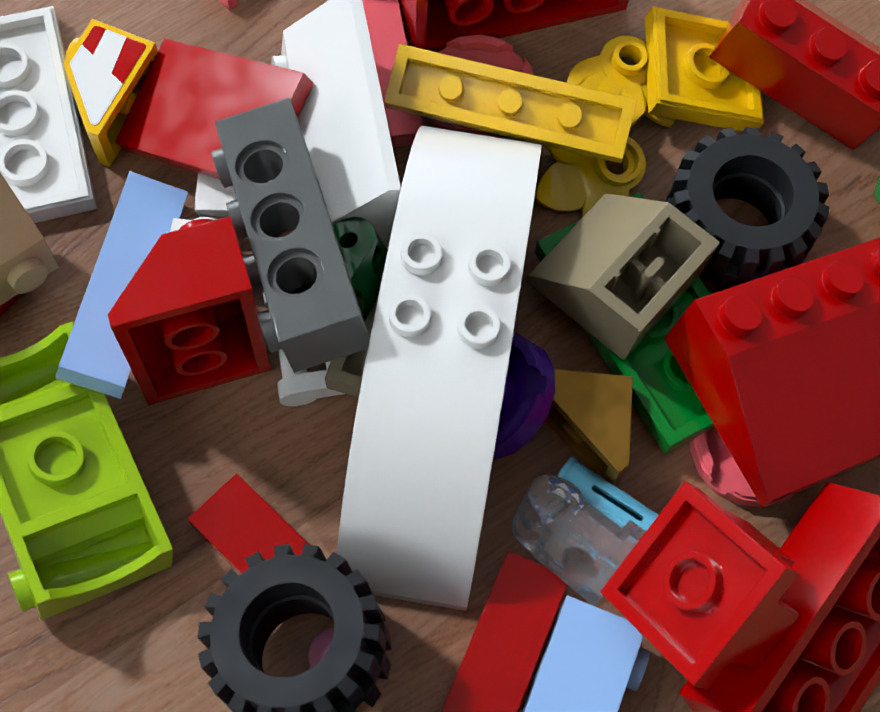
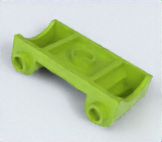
(69, 488)

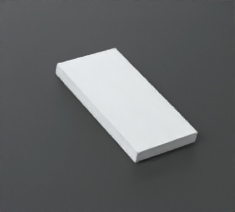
(39, 120)

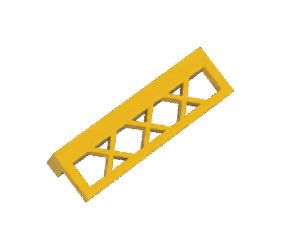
(510, 103)

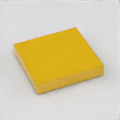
(687, 82)

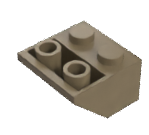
(624, 268)

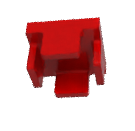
(705, 588)

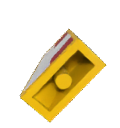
(105, 77)

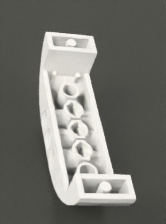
(438, 367)

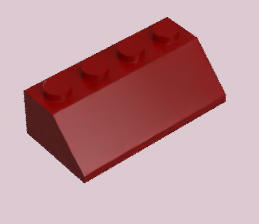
(834, 646)

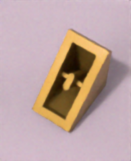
(594, 419)

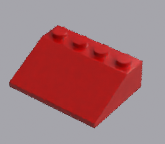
(791, 369)

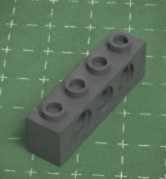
(327, 317)

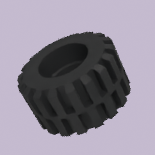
(767, 177)
(272, 594)

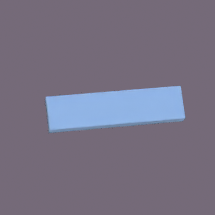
(141, 216)

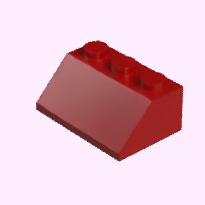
(806, 65)
(190, 314)

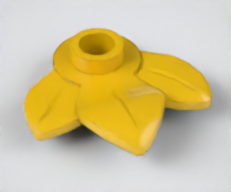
(613, 76)
(583, 180)

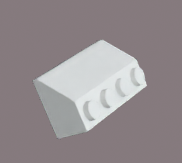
(344, 113)

